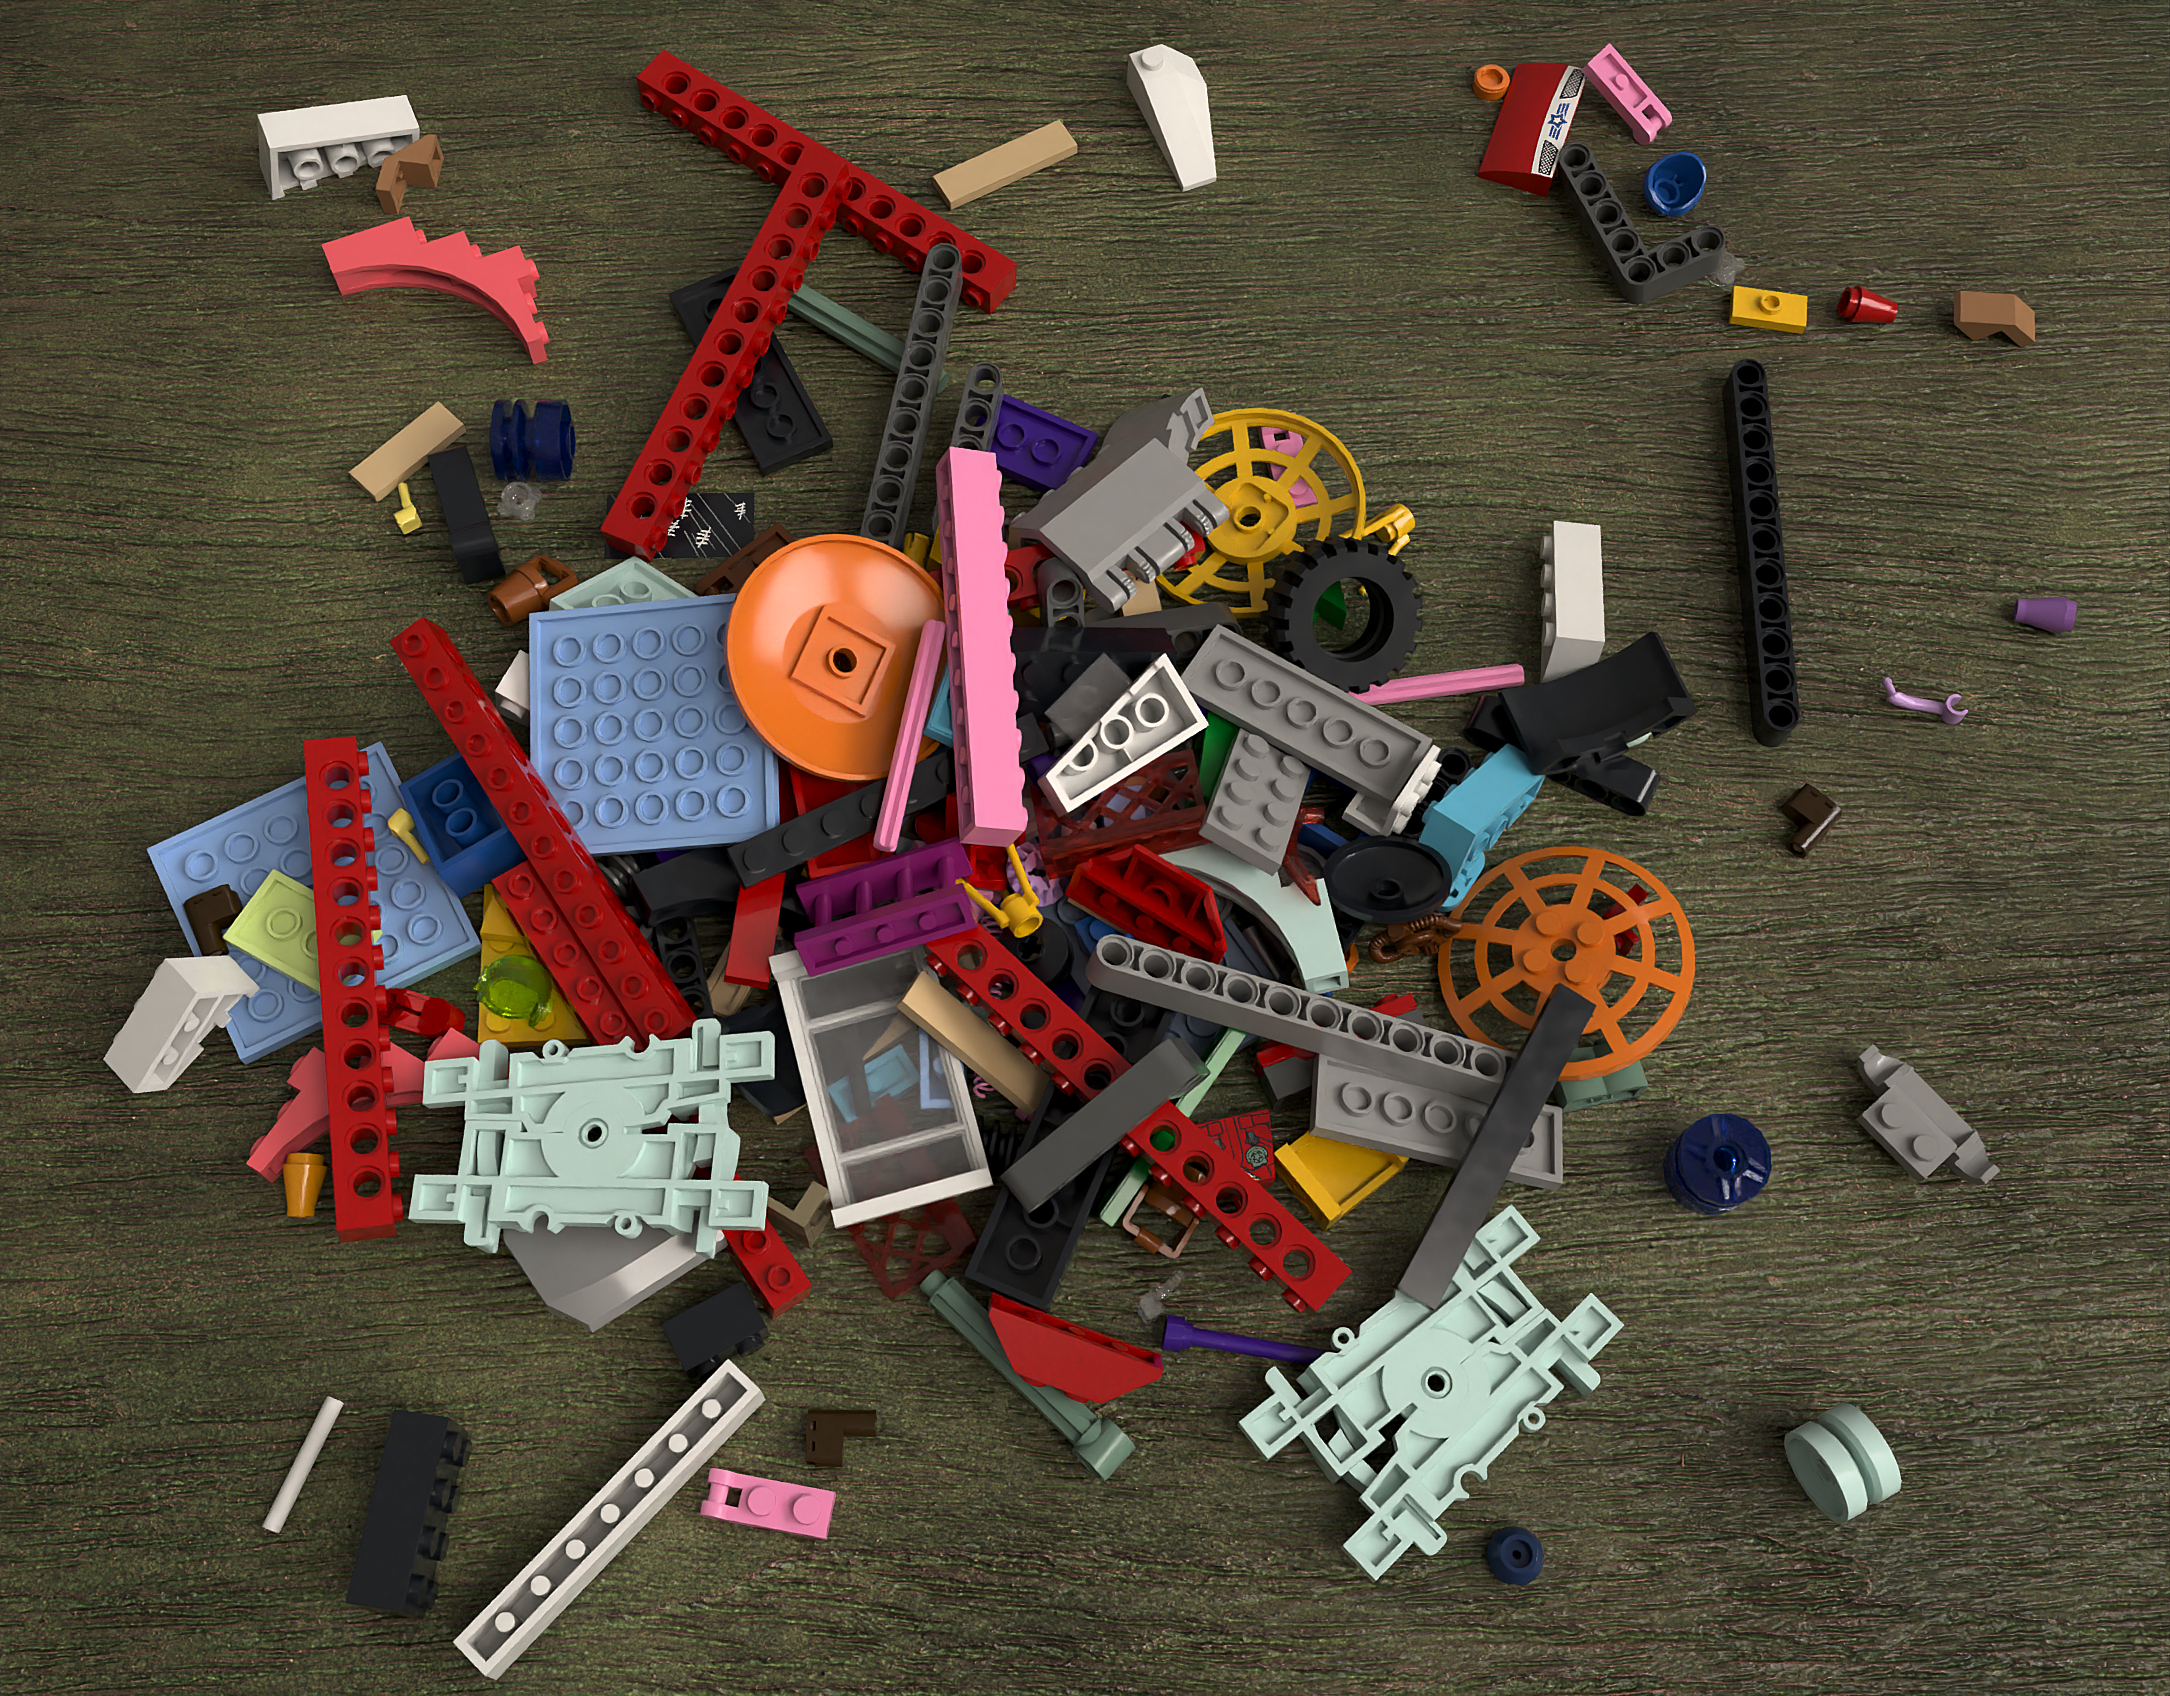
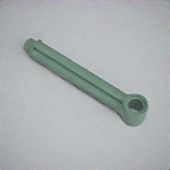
(851, 329)
(1096, 1442)

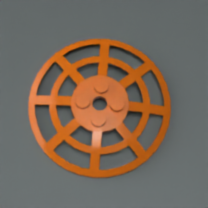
(1587, 970)

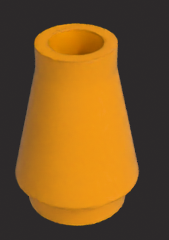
(303, 1183)

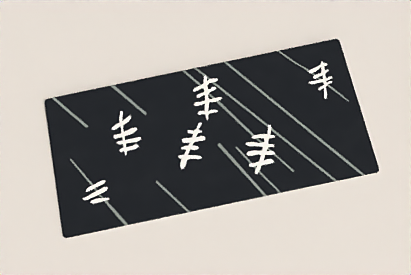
(707, 528)

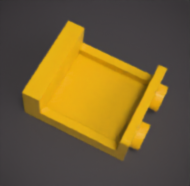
(1333, 1175)

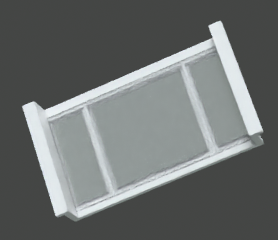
(879, 1088)

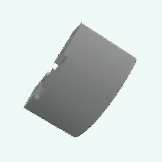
(1173, 421)

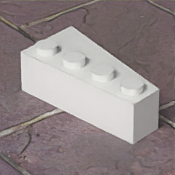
(331, 140)
(1571, 599)
(1132, 732)

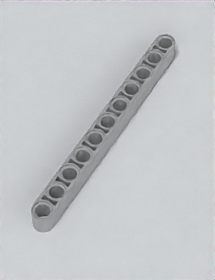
(1295, 1025)

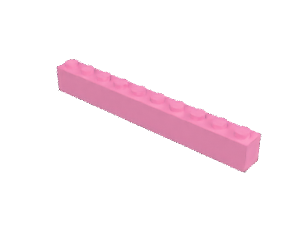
(979, 649)

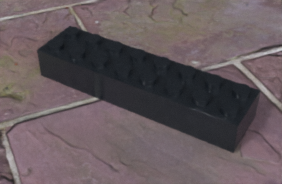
(1030, 1252)

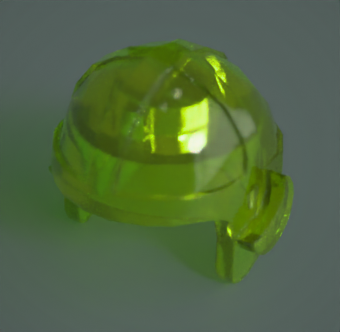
(516, 988)

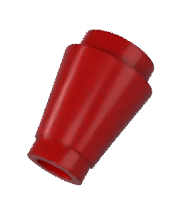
(1865, 306)

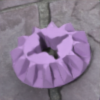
(1046, 890)

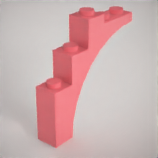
(403, 258)
(307, 1116)

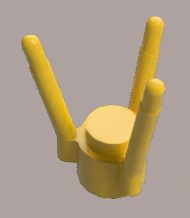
(1389, 526)
(1016, 910)

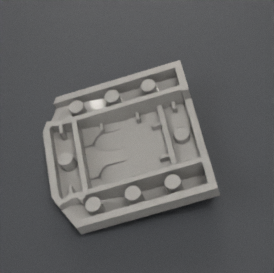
(597, 1271)

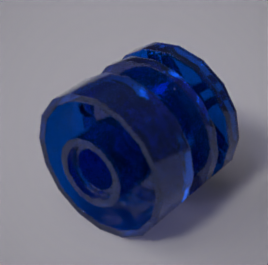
(525, 440)
(1737, 1150)

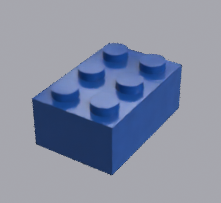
(460, 826)

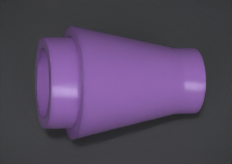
(2048, 613)

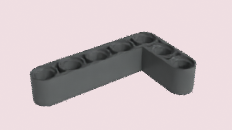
(1621, 234)
(979, 403)
(1067, 600)
(1161, 1075)

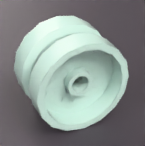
(1842, 1462)

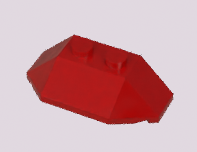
(1151, 901)
(1069, 1355)

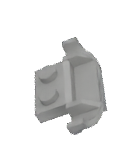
(1918, 1123)

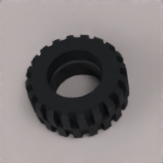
(1390, 620)

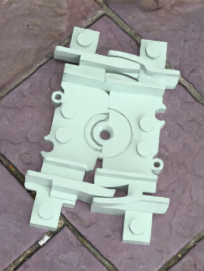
(532, 1151)
(1494, 1357)

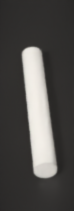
(302, 1465)

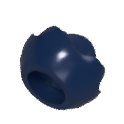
(1503, 1564)

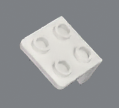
(1379, 820)

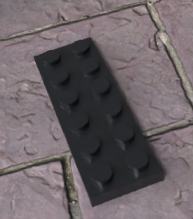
(775, 408)

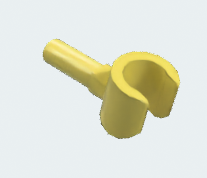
(407, 517)
(401, 826)

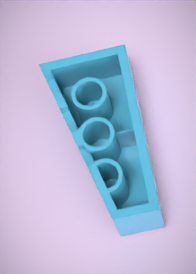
(1480, 808)

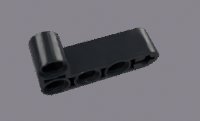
(466, 515)

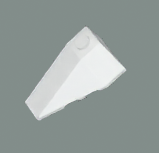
(1176, 110)

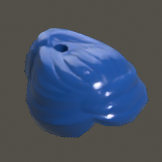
(1674, 183)

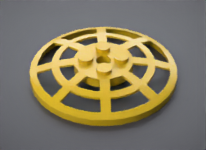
(1267, 500)

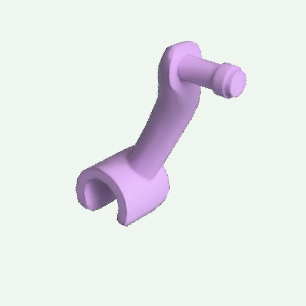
(1945, 710)

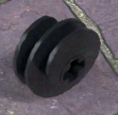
(1044, 952)

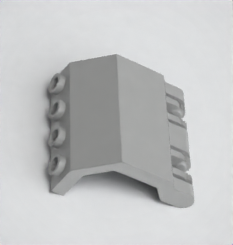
(1122, 515)

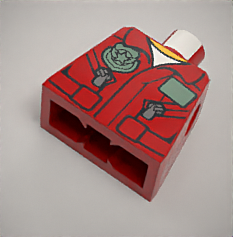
(1248, 1142)

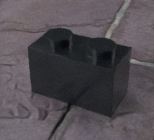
(716, 1331)

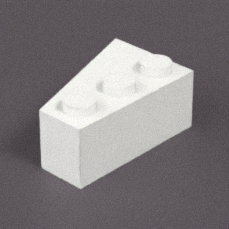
(174, 1017)

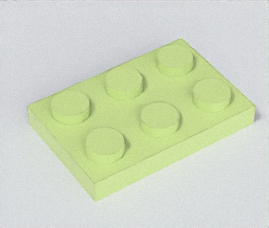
(281, 930)

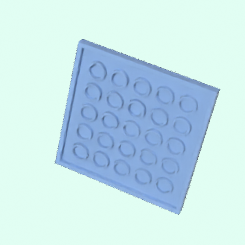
(644, 728)
(418, 911)

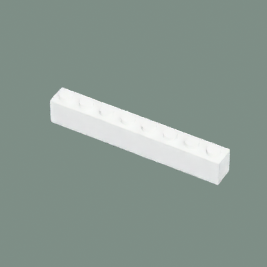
(609, 1521)

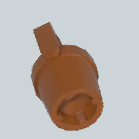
(527, 590)
(1167, 1203)

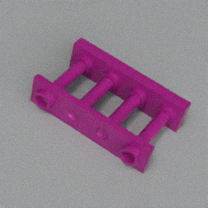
(890, 927)

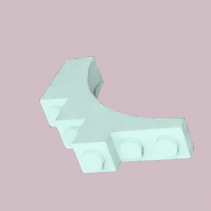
(1302, 928)

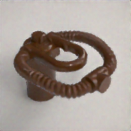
(1415, 937)

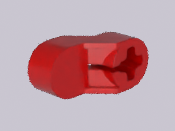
(435, 1018)

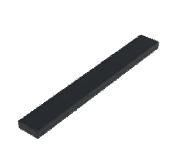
(1494, 1147)

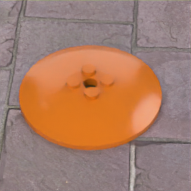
(781, 644)

